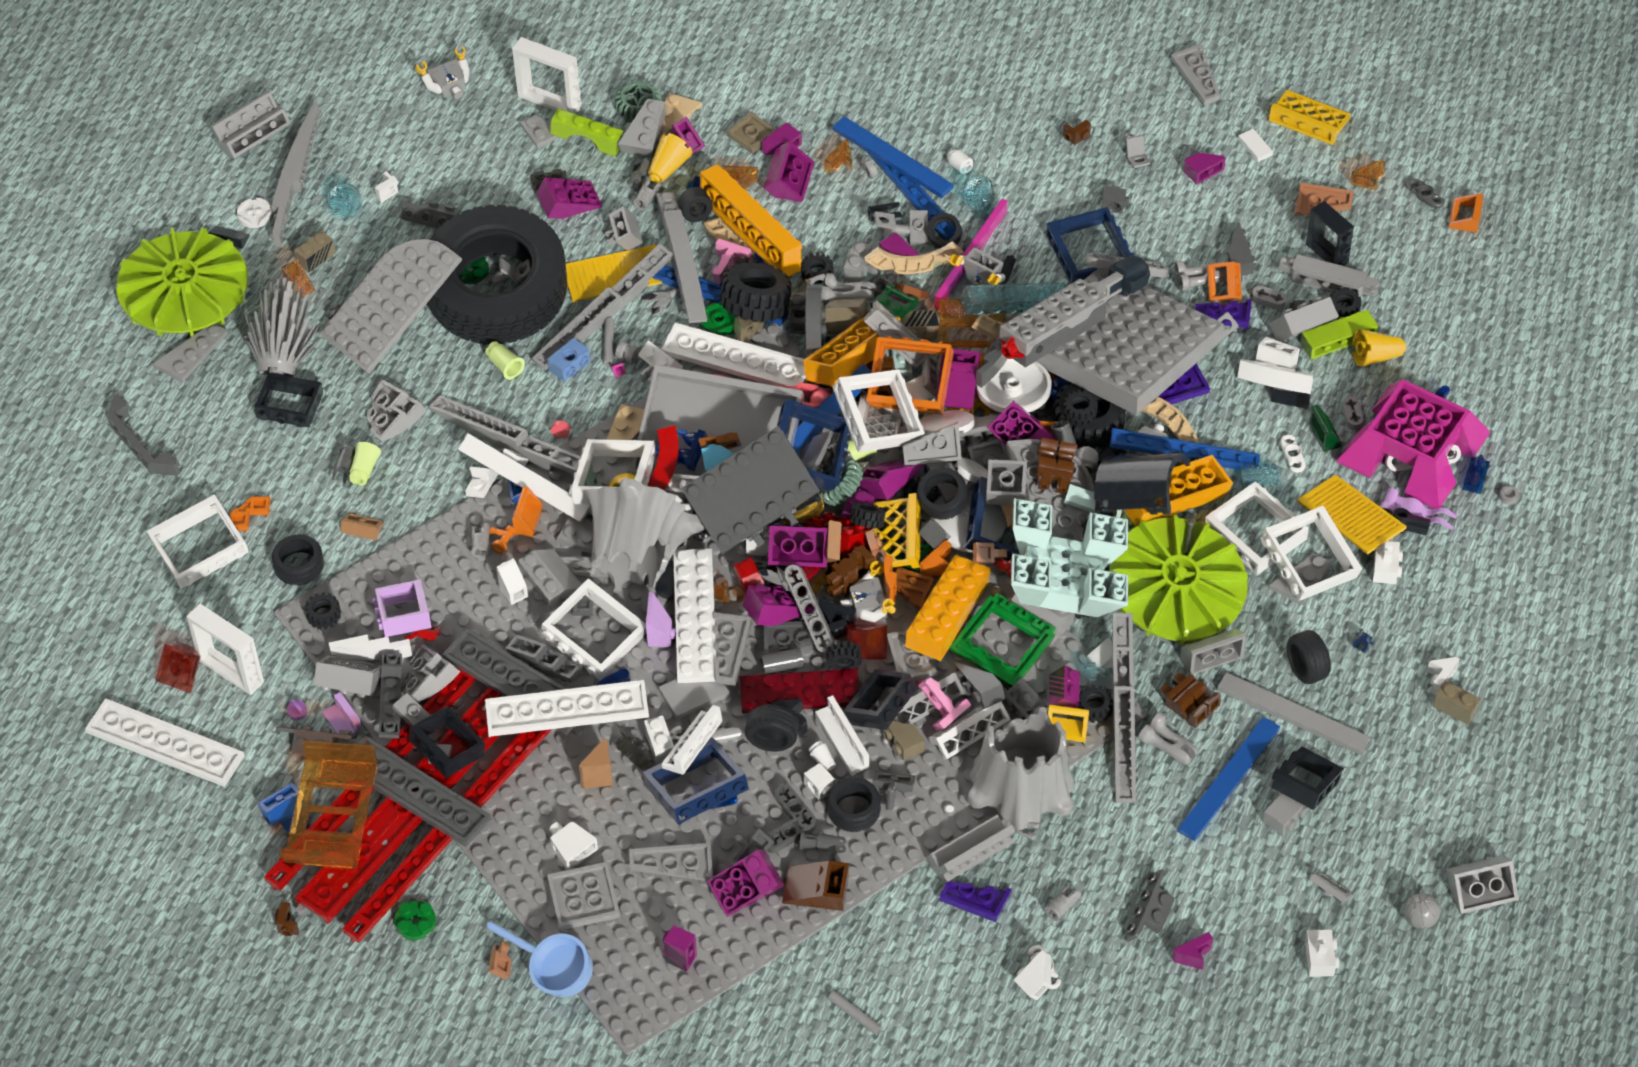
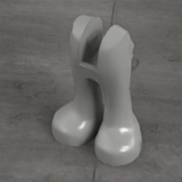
(1188, 277)
(853, 290)
(1181, 747)

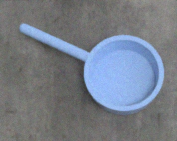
(557, 964)

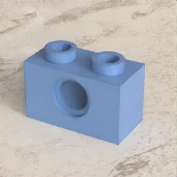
(568, 359)

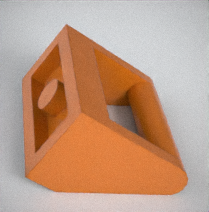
(1468, 224)
(1233, 281)
(527, 513)

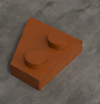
(728, 440)
(913, 587)

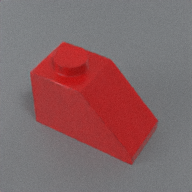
(747, 574)

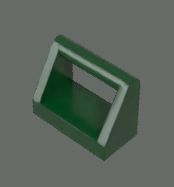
(1323, 429)

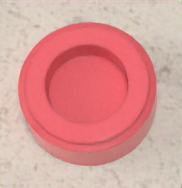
(560, 429)

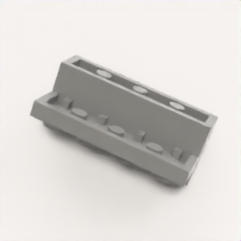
(249, 125)
(970, 849)

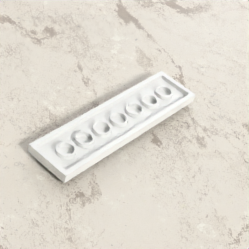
(734, 356)
(694, 615)
(566, 708)
(165, 742)

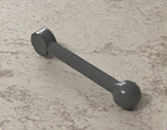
(1186, 550)

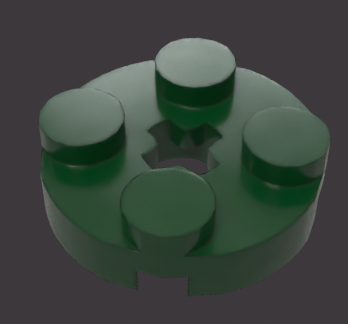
(480, 272)

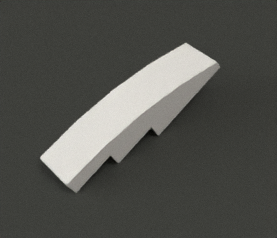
(1275, 376)
(362, 649)

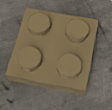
(750, 132)

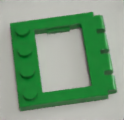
(1014, 615)

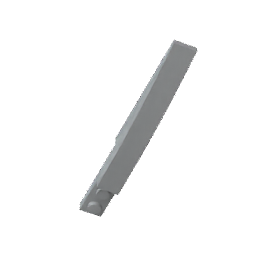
(293, 174)
(682, 258)
(607, 303)
(505, 435)
(1123, 708)

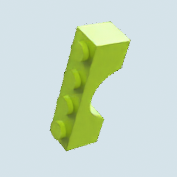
(567, 124)

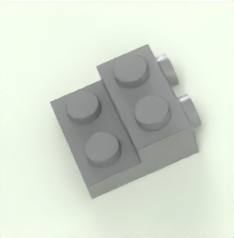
(991, 449)

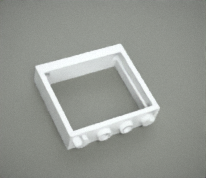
(528, 49)
(854, 420)
(612, 448)
(1273, 506)
(188, 519)
(1334, 540)
(613, 608)
(245, 673)

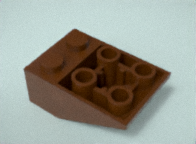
(817, 885)

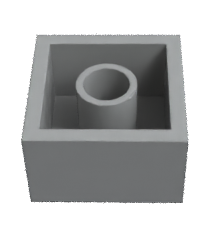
(1006, 481)

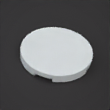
(936, 421)

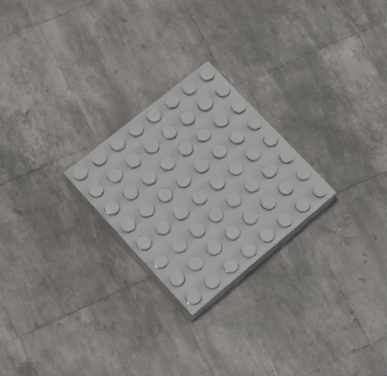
(1136, 348)

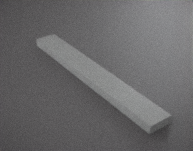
(1293, 713)

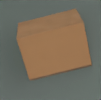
(596, 768)

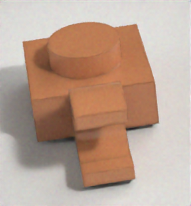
(875, 544)
(986, 553)
(499, 962)

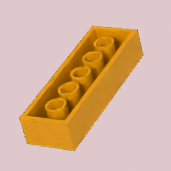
(842, 354)
(1189, 488)
(947, 607)

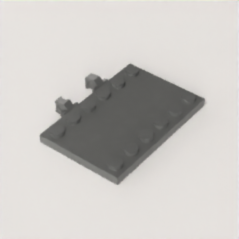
(751, 491)

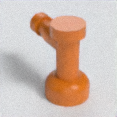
(500, 545)

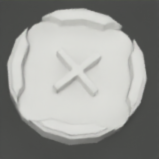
(254, 213)
(970, 469)

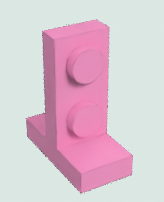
(729, 255)
(942, 703)

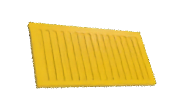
(592, 276)
(1353, 514)

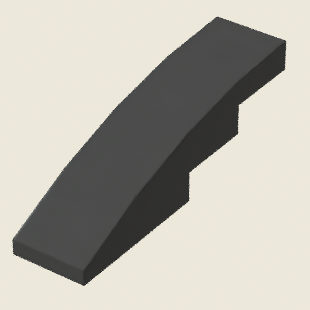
(991, 364)
(542, 658)

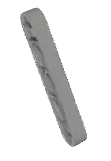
(1105, 261)
(803, 601)

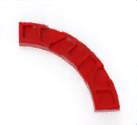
(666, 458)

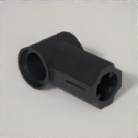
(1413, 523)

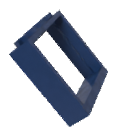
(1078, 222)
(824, 420)
(976, 517)
(704, 800)

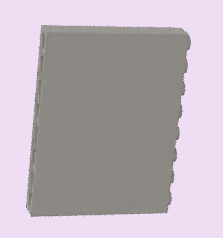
(712, 405)

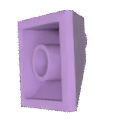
(658, 624)

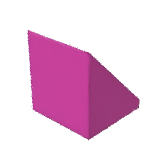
(618, 369)

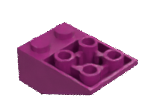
(567, 197)
(961, 380)
(1018, 424)
(887, 478)
(771, 605)
(745, 882)

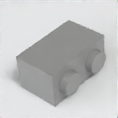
(1283, 814)

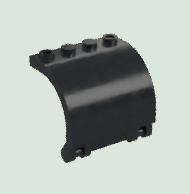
(1136, 482)

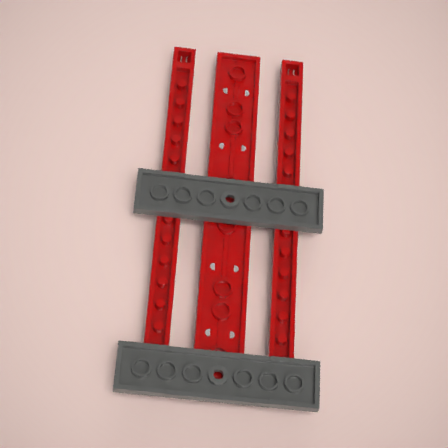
(422, 792)

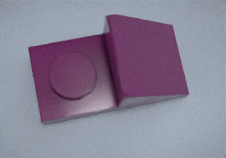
(686, 131)
(1190, 952)

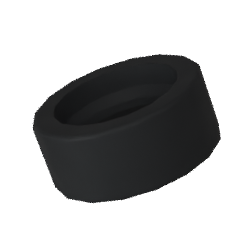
(944, 217)

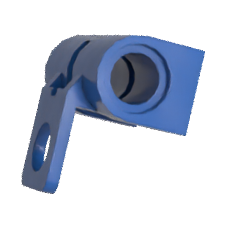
(280, 807)

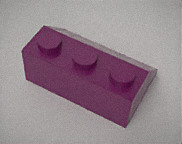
(789, 173)
(798, 546)

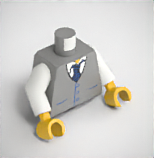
(447, 78)
(980, 267)
(868, 596)

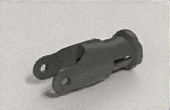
(344, 461)
(822, 843)

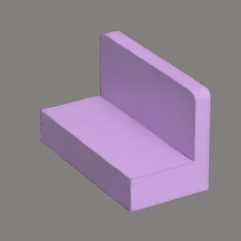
(342, 716)

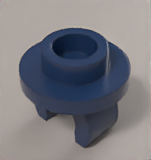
(1365, 639)

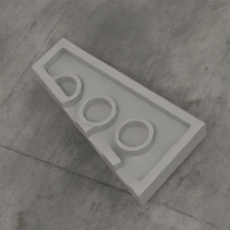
(1195, 70)
(681, 861)

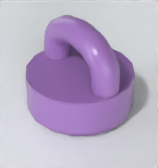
(296, 709)

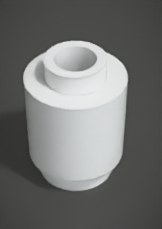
(960, 161)

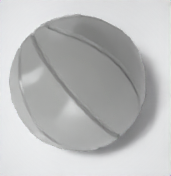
(1422, 911)

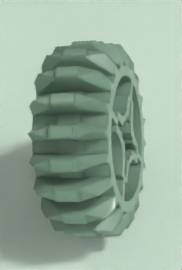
(628, 97)
(848, 483)

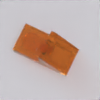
(839, 156)
(744, 175)
(1368, 176)
(294, 271)
(722, 594)

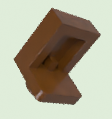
(1078, 133)
(283, 922)

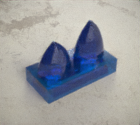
(691, 456)
(1476, 474)

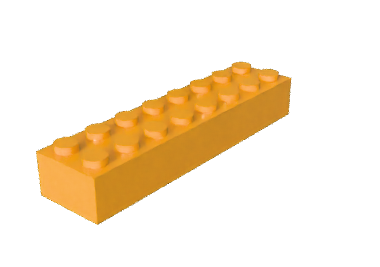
(751, 221)

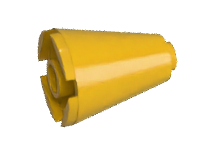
(668, 157)
(1376, 347)

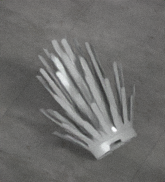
(279, 346)

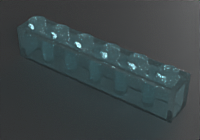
(1006, 297)

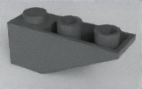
(1241, 251)
(982, 685)

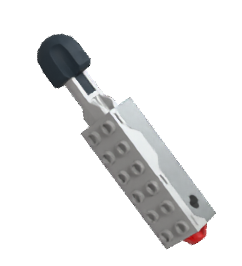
(1068, 312)

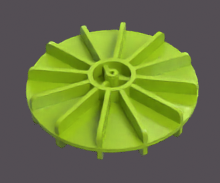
(182, 282)
(1181, 593)

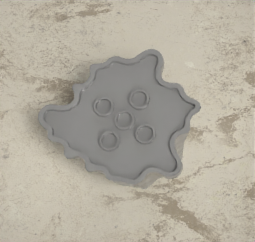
(636, 532)
(1023, 771)

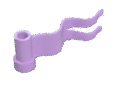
(1415, 507)

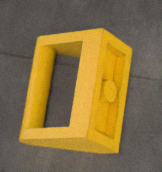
(1075, 729)

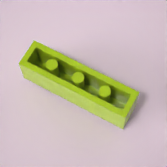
(1336, 334)

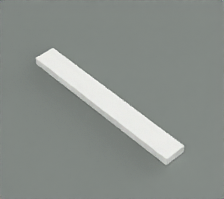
(523, 477)

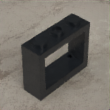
(1320, 217)
(289, 385)
(858, 709)
(419, 738)
(1300, 791)

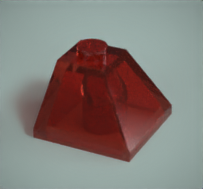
(871, 640)
(178, 666)

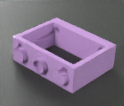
(399, 594)

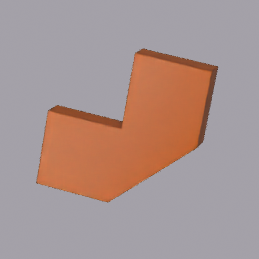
(253, 506)

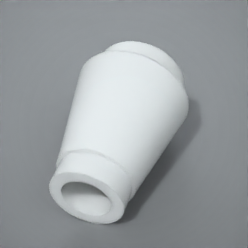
(822, 755)

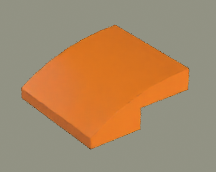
(890, 579)

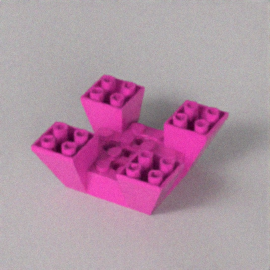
(1419, 432)

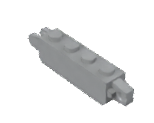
(1328, 275)

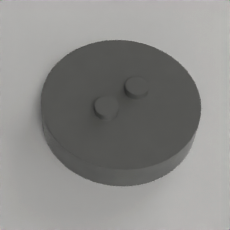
(815, 318)

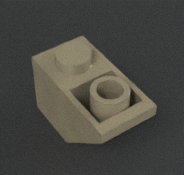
(746, 329)
(905, 739)

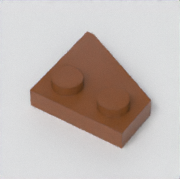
(912, 291)

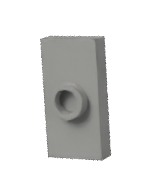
(918, 227)
(410, 710)
(1331, 887)

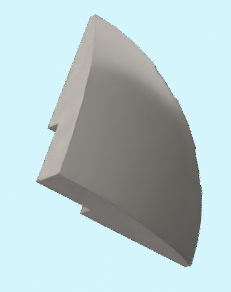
(392, 411)
(427, 675)

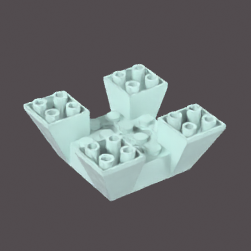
(1065, 571)

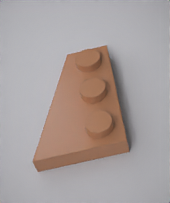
(1312, 195)

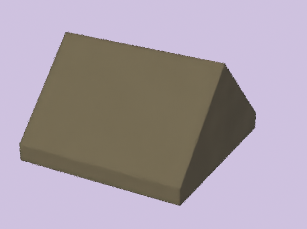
(843, 314)

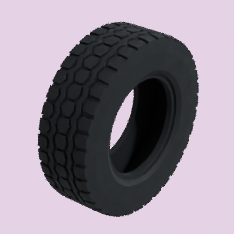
(509, 314)

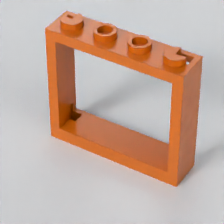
(921, 346)

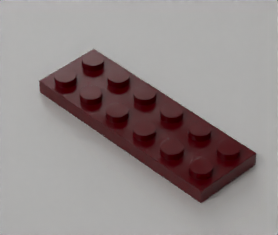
(810, 687)

